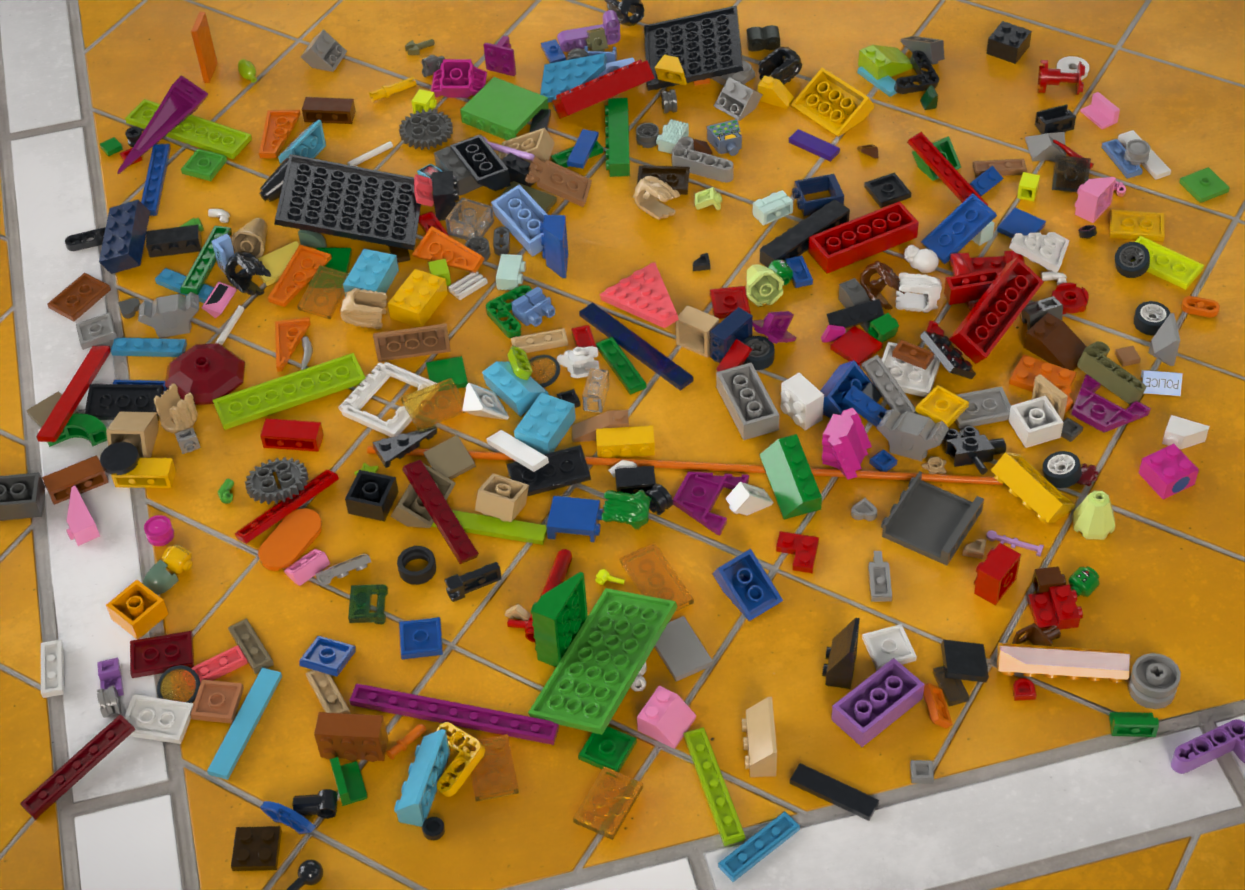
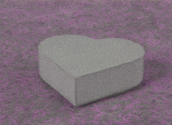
(864, 510)

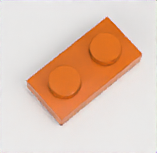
(937, 706)

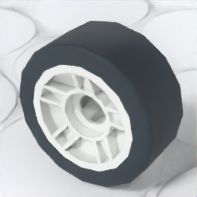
(1150, 317)
(1062, 469)

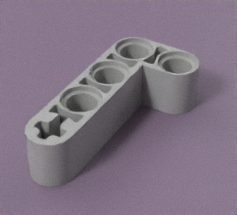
(700, 163)

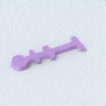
(992, 536)

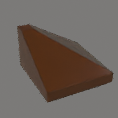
(702, 146)
(870, 150)

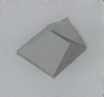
(1042, 146)
(1166, 341)

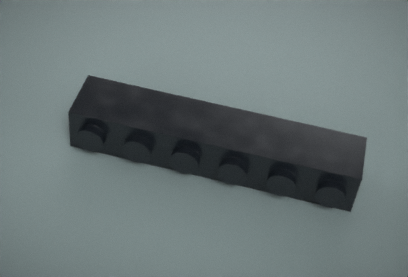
(796, 239)

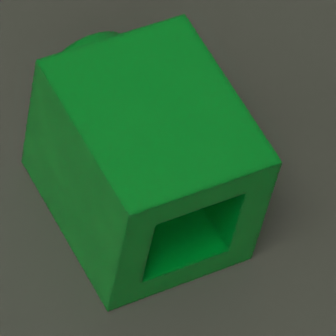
(883, 328)

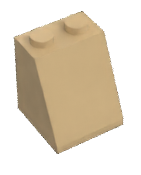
(135, 428)

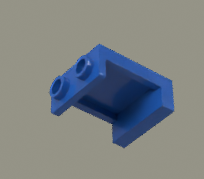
(574, 517)

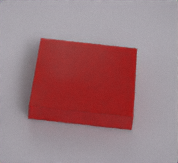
(727, 300)
(856, 346)

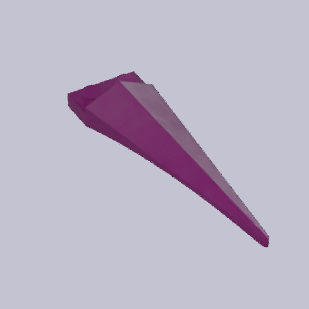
(176, 106)

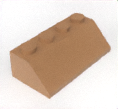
(411, 342)

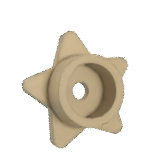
(935, 461)

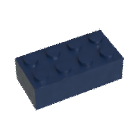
(124, 236)

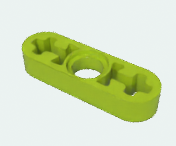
(519, 363)

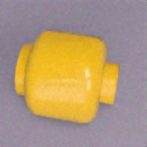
(177, 559)

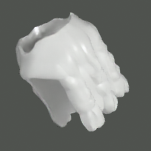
(927, 286)

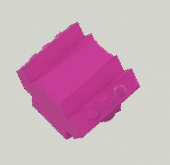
(458, 79)
(845, 443)

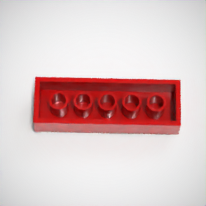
(600, 90)
(863, 237)
(996, 310)

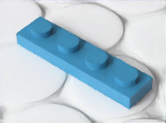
(174, 280)
(148, 347)

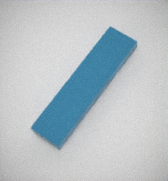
(758, 846)

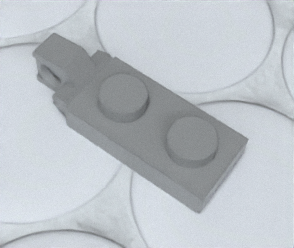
(341, 569)
(879, 579)

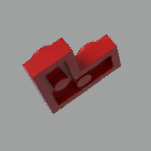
(802, 546)

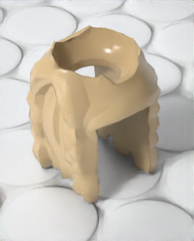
(655, 190)
(364, 308)
(171, 407)

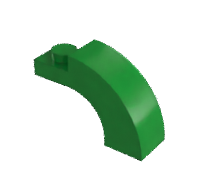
(84, 427)

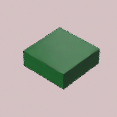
(111, 146)

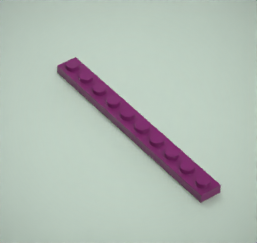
(454, 713)

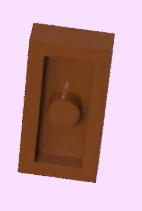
(913, 354)

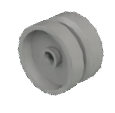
(1154, 681)

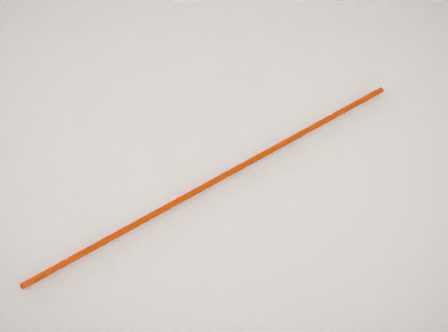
(743, 468)

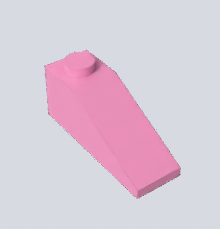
(79, 520)

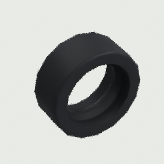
(421, 576)

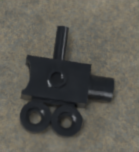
(972, 448)

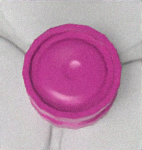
(159, 530)

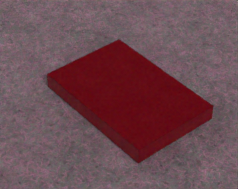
(160, 653)

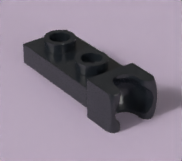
(471, 581)

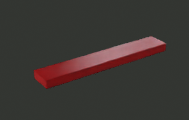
(942, 167)
(283, 509)

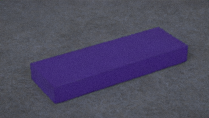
(814, 145)

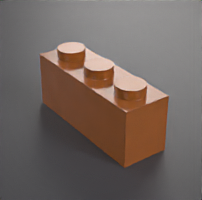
(84, 475)

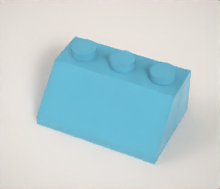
(307, 144)
(515, 392)

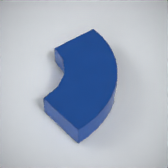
(287, 816)

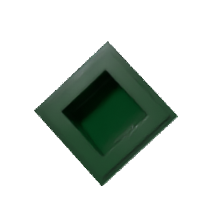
(929, 98)

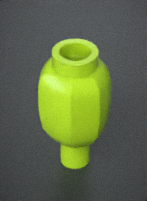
(247, 70)

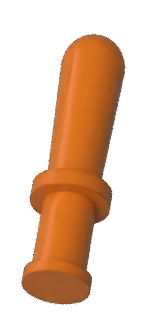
(402, 744)

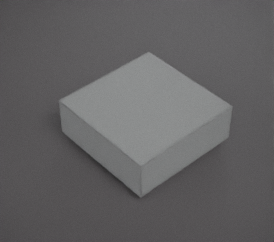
(921, 772)

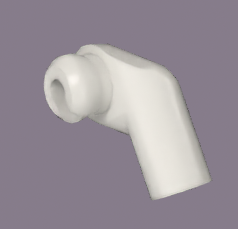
(222, 214)
(1048, 276)
(622, 464)

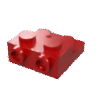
(1055, 608)

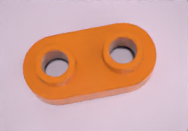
(1200, 306)

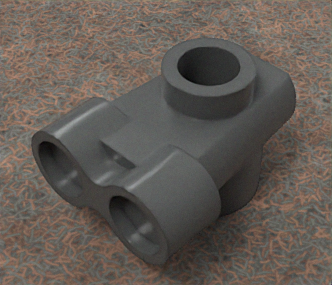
(431, 64)

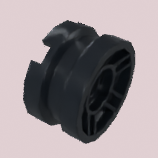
(660, 499)

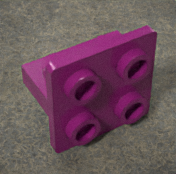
(500, 57)
(775, 326)

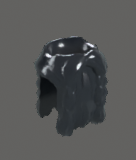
(622, 8)
(782, 64)
(242, 279)

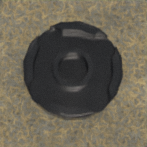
(119, 458)

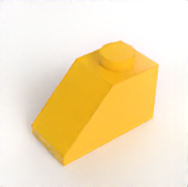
(670, 70)
(774, 92)

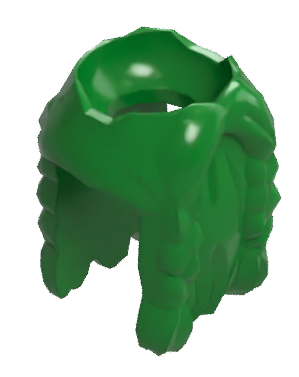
(626, 508)

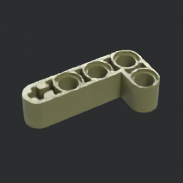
(1109, 374)

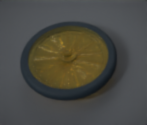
(545, 369)
(179, 684)

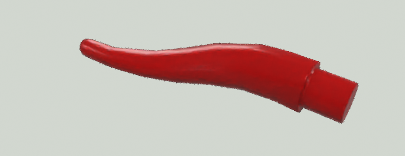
(1070, 152)

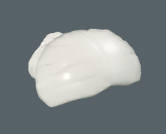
(921, 259)

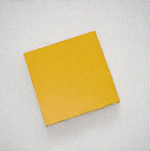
(942, 406)

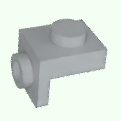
(187, 440)

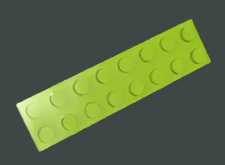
(195, 131)
(288, 391)

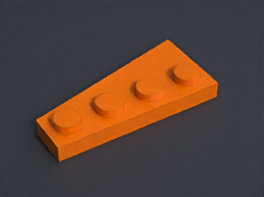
(276, 131)
(297, 274)

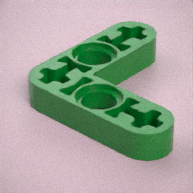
(503, 311)

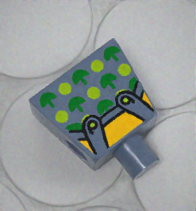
(725, 137)

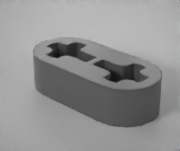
(505, 241)

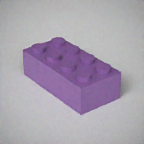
(877, 702)

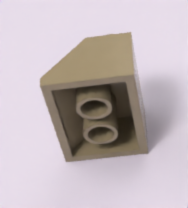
(410, 508)

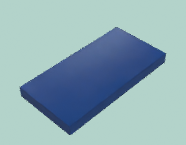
(959, 228)

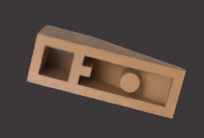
(586, 429)

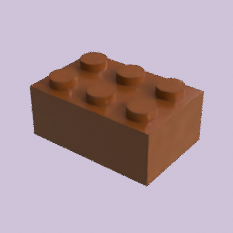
(351, 736)

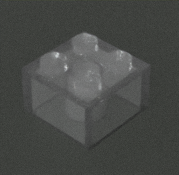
(469, 219)

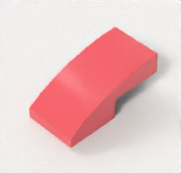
(423, 190)

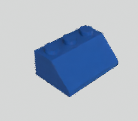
(555, 243)
(839, 384)

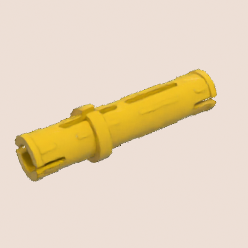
(386, 91)

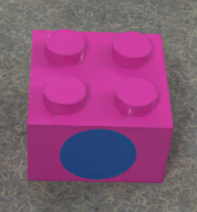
(1168, 471)

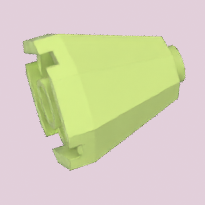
(763, 285)
(1094, 516)

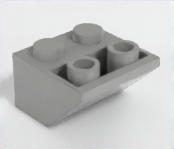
(323, 52)
(737, 99)

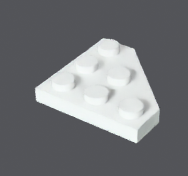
(1043, 249)

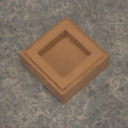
(1127, 356)

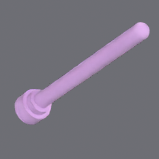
(507, 150)

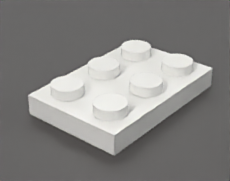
(158, 718)

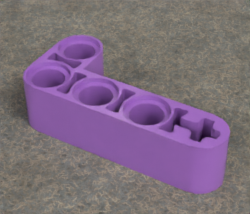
(577, 37)
(1188, 757)

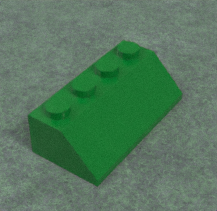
(791, 477)

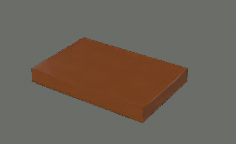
(79, 297)

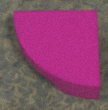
(832, 333)

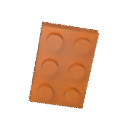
(1030, 367)

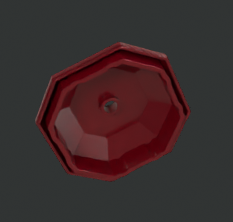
(206, 373)

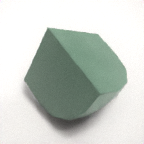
(312, 239)
(159, 579)

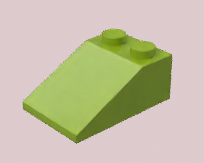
(883, 61)

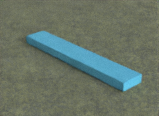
(244, 724)

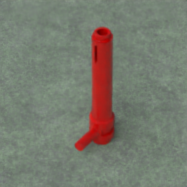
(555, 578)

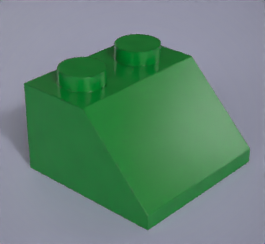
(946, 148)

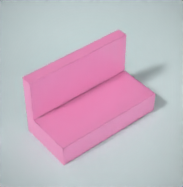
(1101, 111)

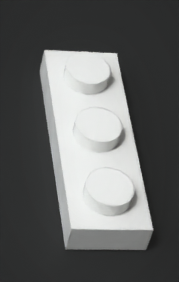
(52, 668)

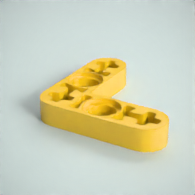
(464, 755)

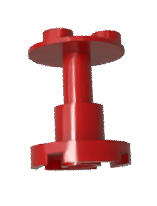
(1051, 76)

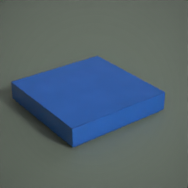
(1020, 222)
(420, 638)
(327, 656)

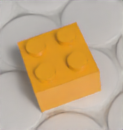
(137, 609)

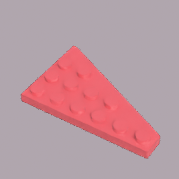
(643, 296)

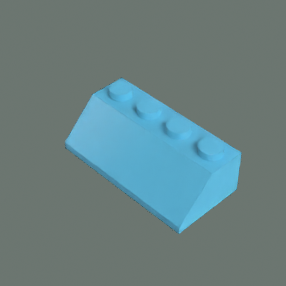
(423, 774)

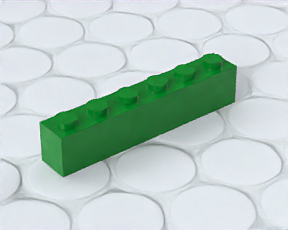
(618, 137)

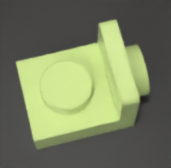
(708, 197)

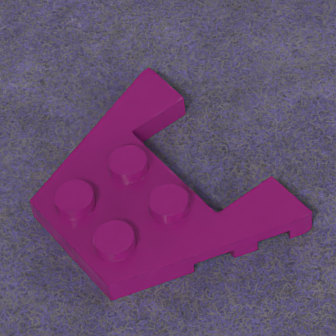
(1101, 412)
(699, 493)

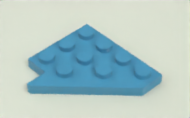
(570, 73)

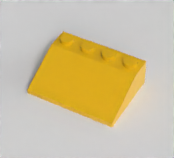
(833, 103)

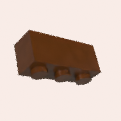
(328, 110)

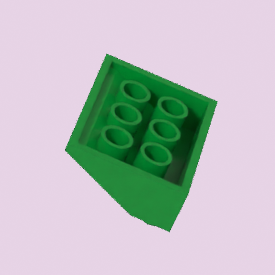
(559, 618)

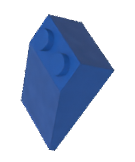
(747, 585)

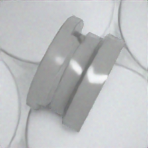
(1137, 151)
(109, 701)

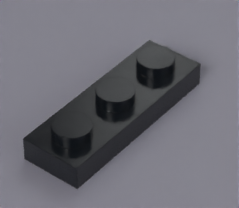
(856, 314)

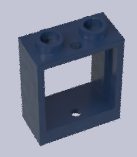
(815, 185)
(735, 326)

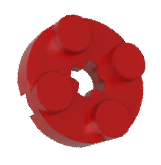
(1078, 296)

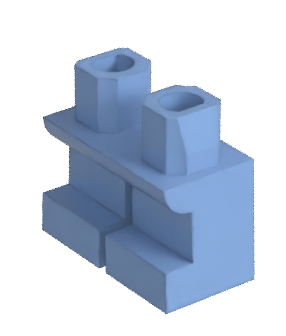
(532, 307)

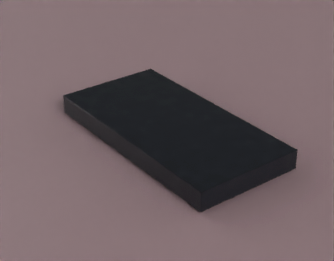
(107, 400)
(564, 469)

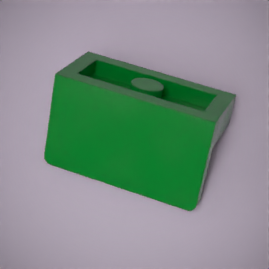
(1133, 724)
(348, 781)

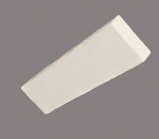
(1154, 165)
(517, 450)

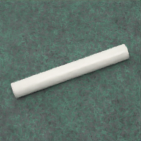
(370, 154)
(233, 320)

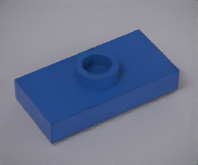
(553, 51)

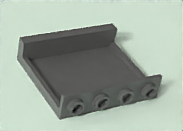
(931, 520)

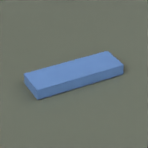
(1116, 152)

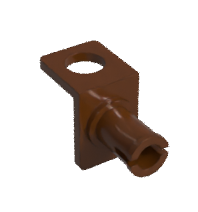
(1036, 635)

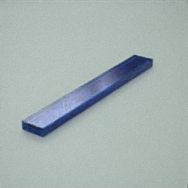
(636, 346)

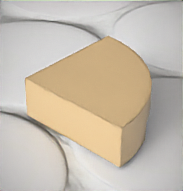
(975, 549)
(517, 612)

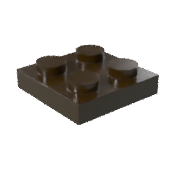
(256, 848)

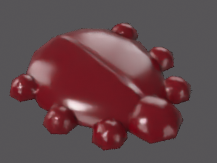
(1088, 474)

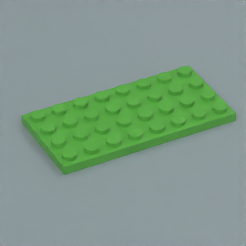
(603, 660)

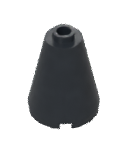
(272, 187)

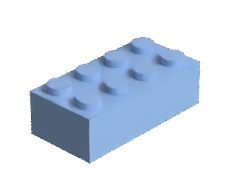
(522, 218)

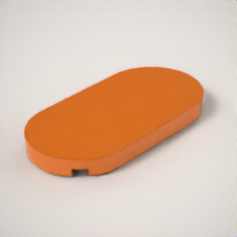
(290, 539)

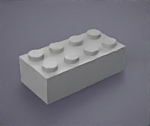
(747, 401)

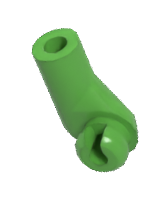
(224, 491)

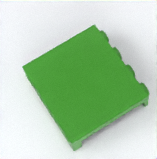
(502, 108)

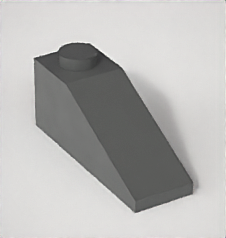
(931, 47)
(853, 294)

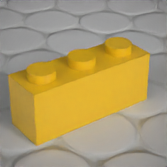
(625, 441)
(148, 474)

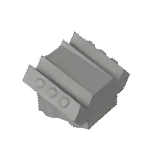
(170, 314)
(911, 433)

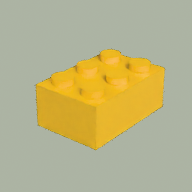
(417, 298)

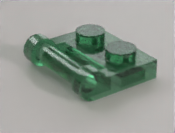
(361, 604)

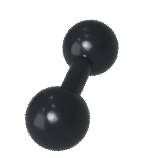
(309, 873)

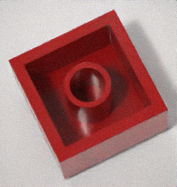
(997, 573)

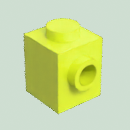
(423, 100)

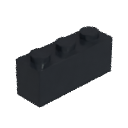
(173, 241)

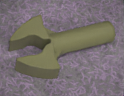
(413, 49)

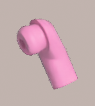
(1120, 188)

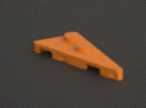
(287, 337)

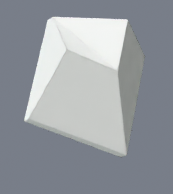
(483, 403)

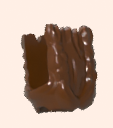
(875, 287)

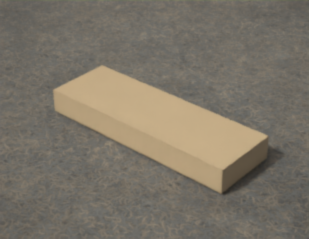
(541, 341)
(327, 692)

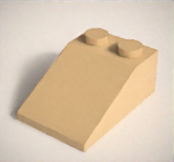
(535, 142)

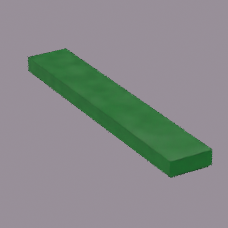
(204, 263)

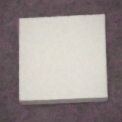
(889, 644)

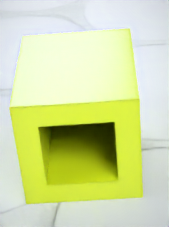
(1028, 186)

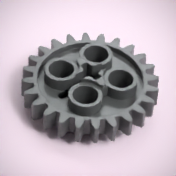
(426, 129)
(291, 477)

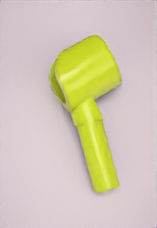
(603, 575)

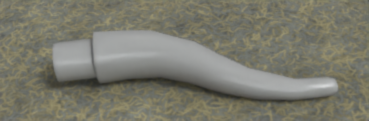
(307, 352)

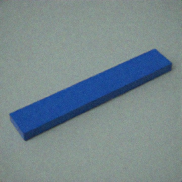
(155, 177)

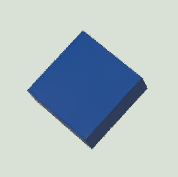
(883, 461)

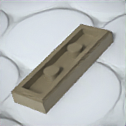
(250, 646)

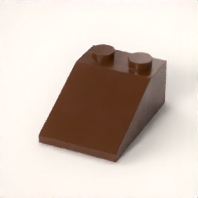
(1054, 342)

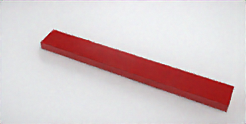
(73, 394)

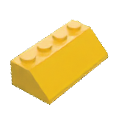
(1032, 488)

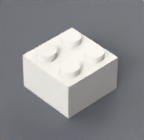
(802, 401)
(1035, 421)

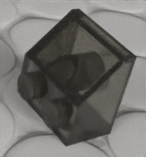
(1070, 173)

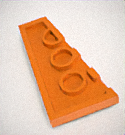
(440, 246)

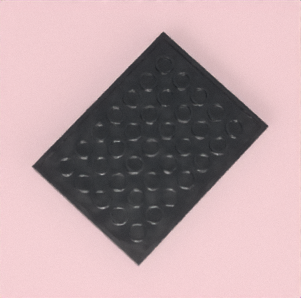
(348, 202)

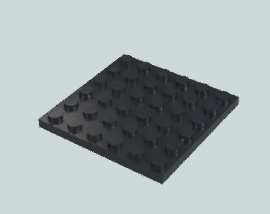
(703, 42)

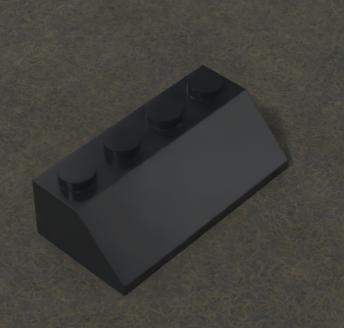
(482, 163)

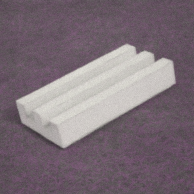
(466, 283)

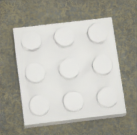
(910, 377)

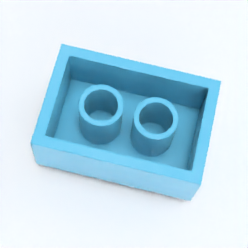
(372, 272)
(545, 423)

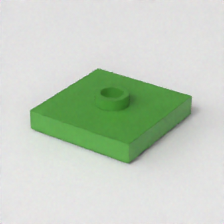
(204, 164)
(1204, 185)

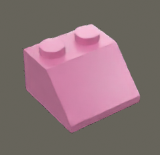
(1094, 197)
(665, 717)

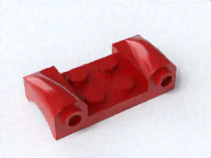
(963, 264)

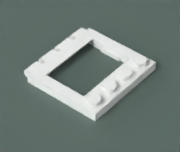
(368, 387)

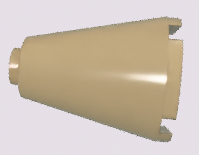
(251, 238)

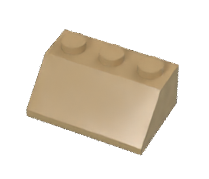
(760, 739)

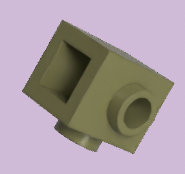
(596, 39)

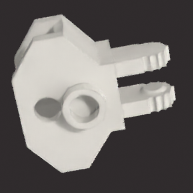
(579, 361)

